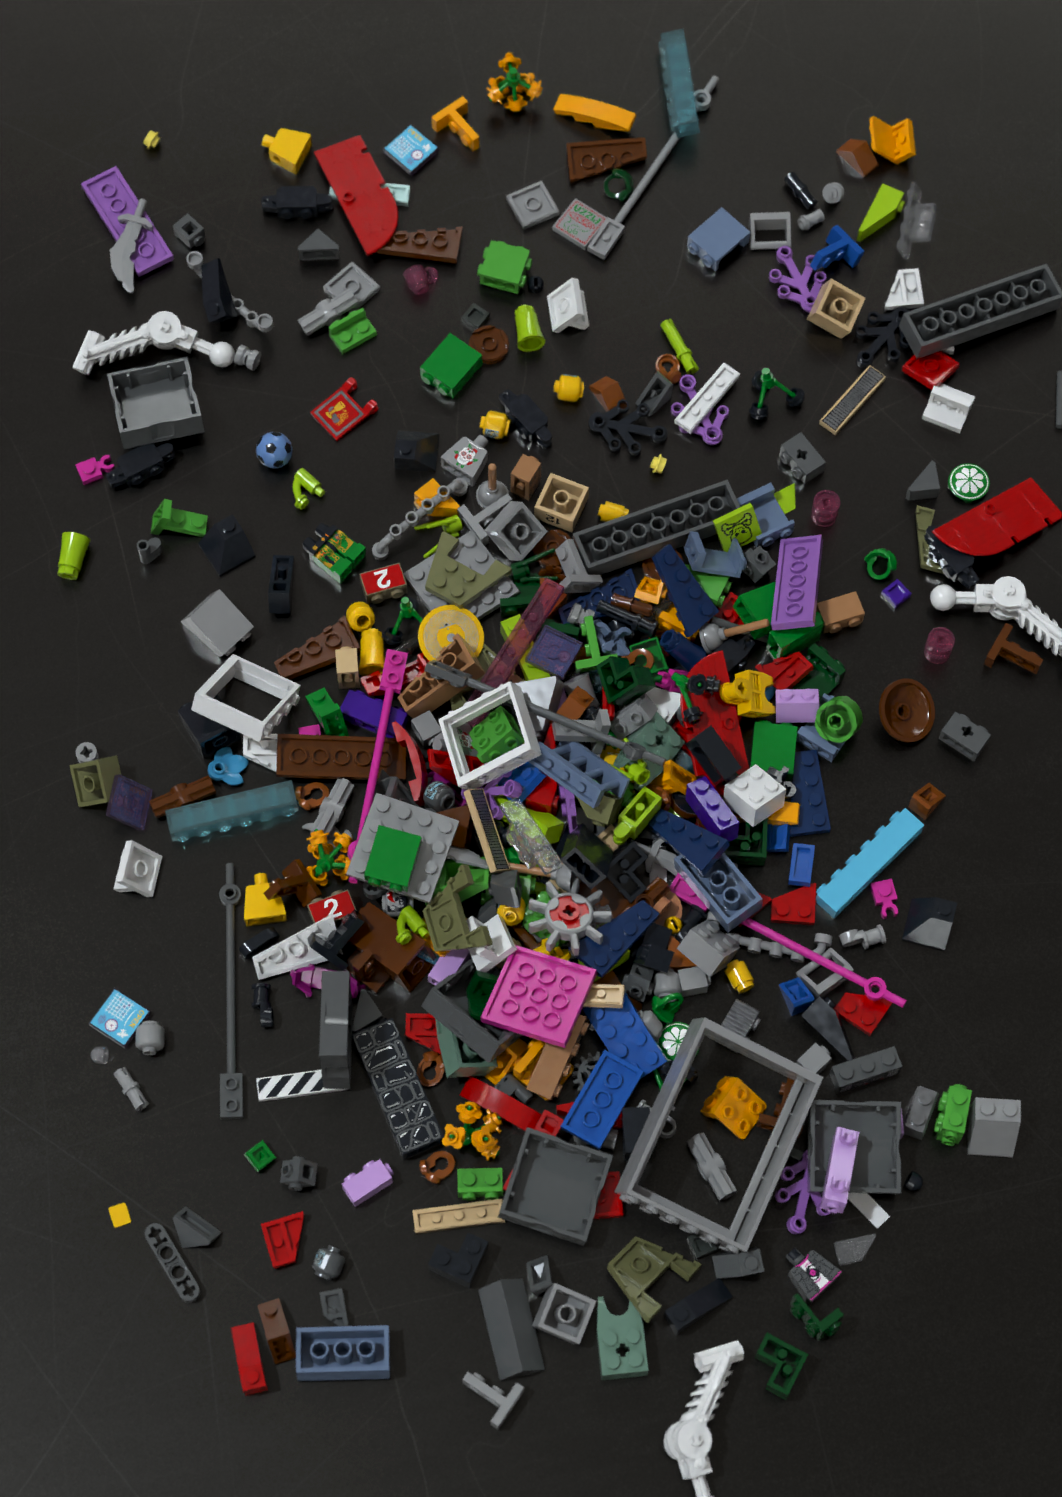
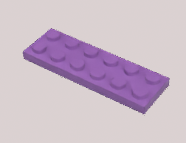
(113, 198)
(797, 582)

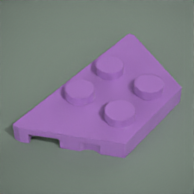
(568, 807)

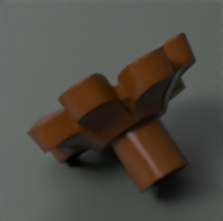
(552, 570)

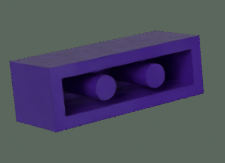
(366, 713)
(711, 809)

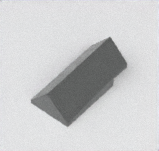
(511, 1328)

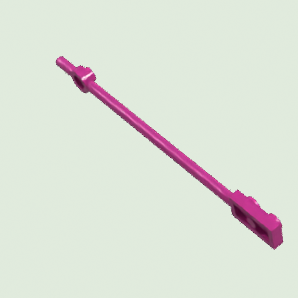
(390, 683)
(686, 894)

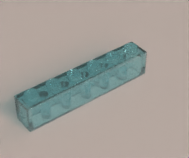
(680, 83)
(231, 811)

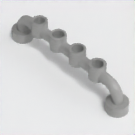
(263, 322)
(457, 487)
(776, 949)

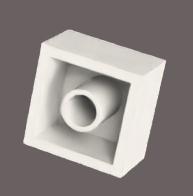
(754, 795)

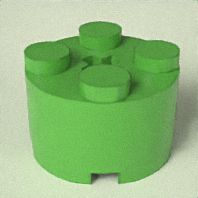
(850, 717)

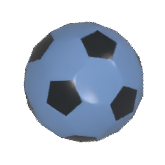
(274, 450)

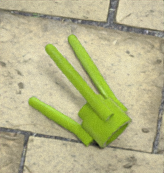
(449, 525)
(636, 771)

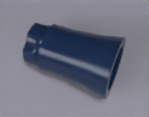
(682, 649)

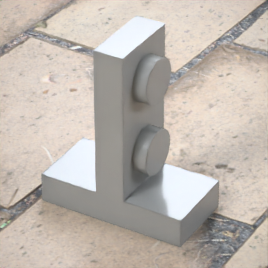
(483, 518)
(576, 576)
(601, 723)
(495, 1396)

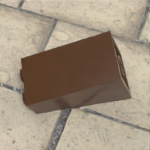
(397, 960)

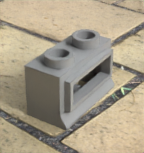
(633, 716)

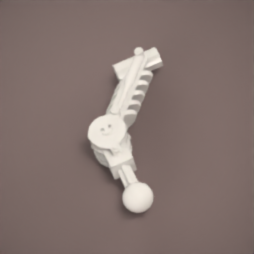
(161, 330)
(1005, 601)
(690, 1438)

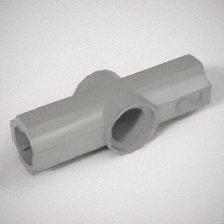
(328, 311)
(333, 806)
(711, 1166)

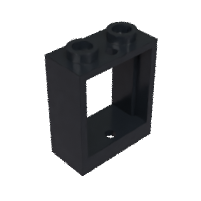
(714, 756)

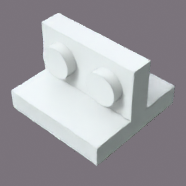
(568, 307)
(948, 407)
(137, 869)
(502, 947)

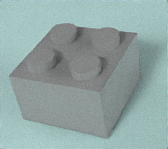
(515, 530)
(708, 947)
(564, 1313)

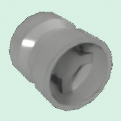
(247, 357)
(577, 614)

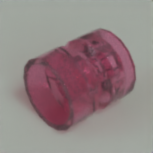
(825, 508)
(939, 645)

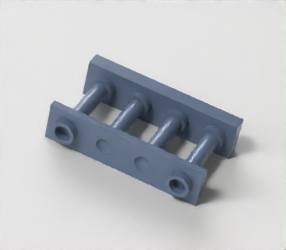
(575, 780)

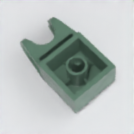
(657, 738)
(459, 1058)
(620, 1332)

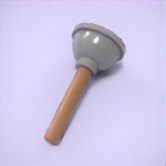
(490, 490)
(713, 636)
(562, 876)

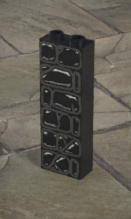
(397, 1088)

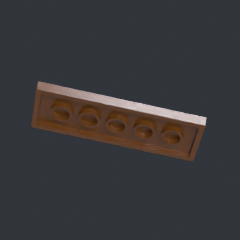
(336, 757)

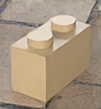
(347, 668)

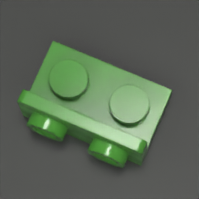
(351, 330)
(480, 1183)

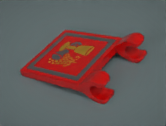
(340, 411)

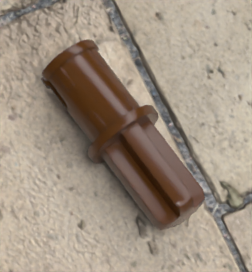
(632, 604)

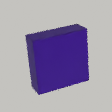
(896, 593)

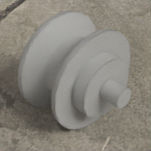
(833, 192)

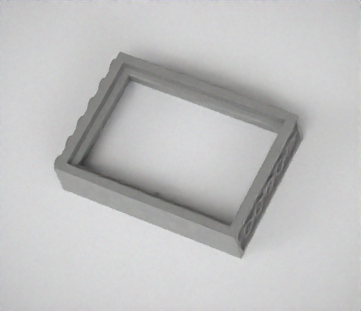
(771, 1162)

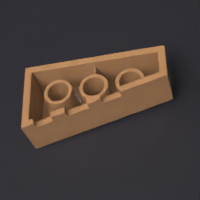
(430, 693)
(555, 1063)

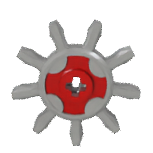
(568, 916)

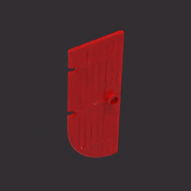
(358, 190)
(994, 523)
(716, 714)

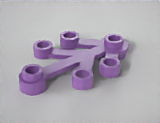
(797, 281)
(707, 428)
(510, 789)
(801, 1186)

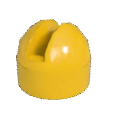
(668, 924)

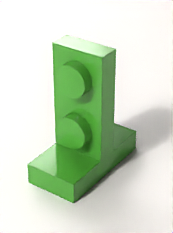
(178, 520)
(591, 648)

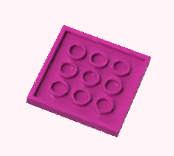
(539, 996)

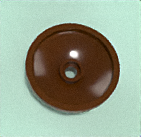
(915, 709)

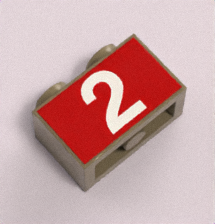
(383, 583)
(337, 904)

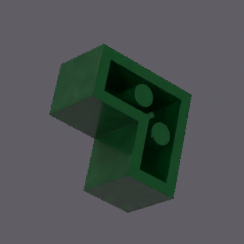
(624, 682)
(750, 847)
(786, 1361)

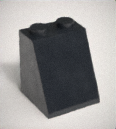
(206, 733)

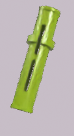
(683, 353)

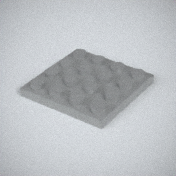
(475, 556)
(436, 834)

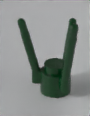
(521, 569)

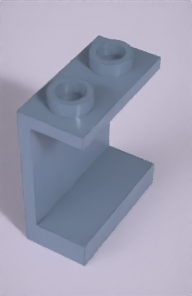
(717, 238)
(769, 515)
(714, 561)
(811, 739)

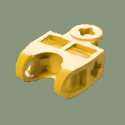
(749, 694)

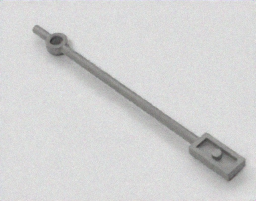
(613, 229)

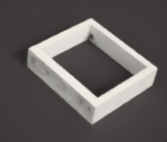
(255, 676)
(502, 764)

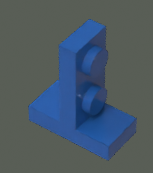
(839, 247)

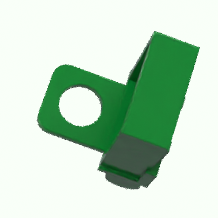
(659, 660)

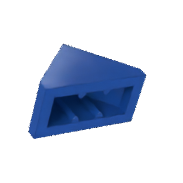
(796, 996)

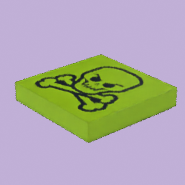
(737, 524)

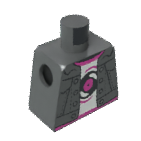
(811, 1274)

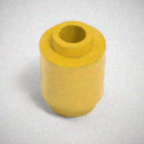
(611, 511)
(739, 976)

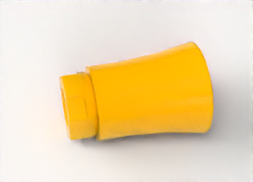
(372, 652)

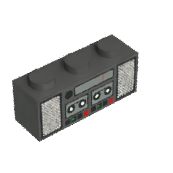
(865, 1070)

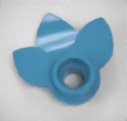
(230, 767)

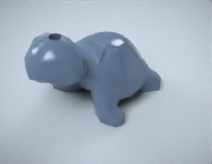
(609, 641)

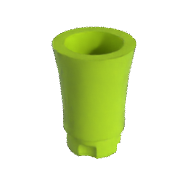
(528, 329)
(72, 554)

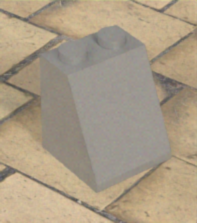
(218, 623)
(546, 694)
(993, 1127)

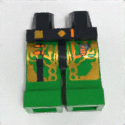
(334, 551)

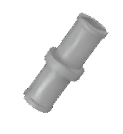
(131, 1089)

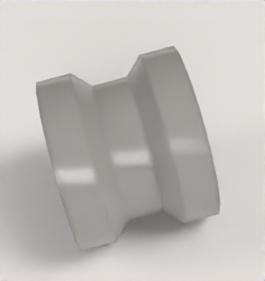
(86, 747)

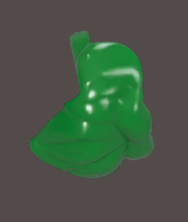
(872, 557)
(664, 1009)

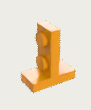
(452, 116)
(674, 778)

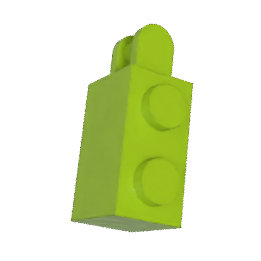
(636, 815)

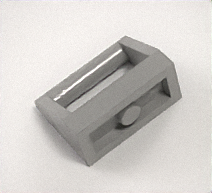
(769, 221)
(829, 983)

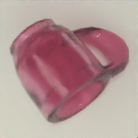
(418, 280)

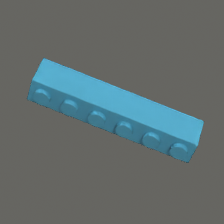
(869, 863)

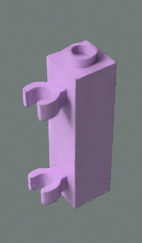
(839, 1170)

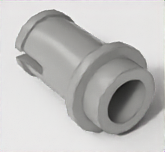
(811, 219)

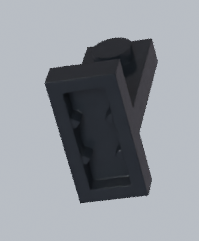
(337, 939)

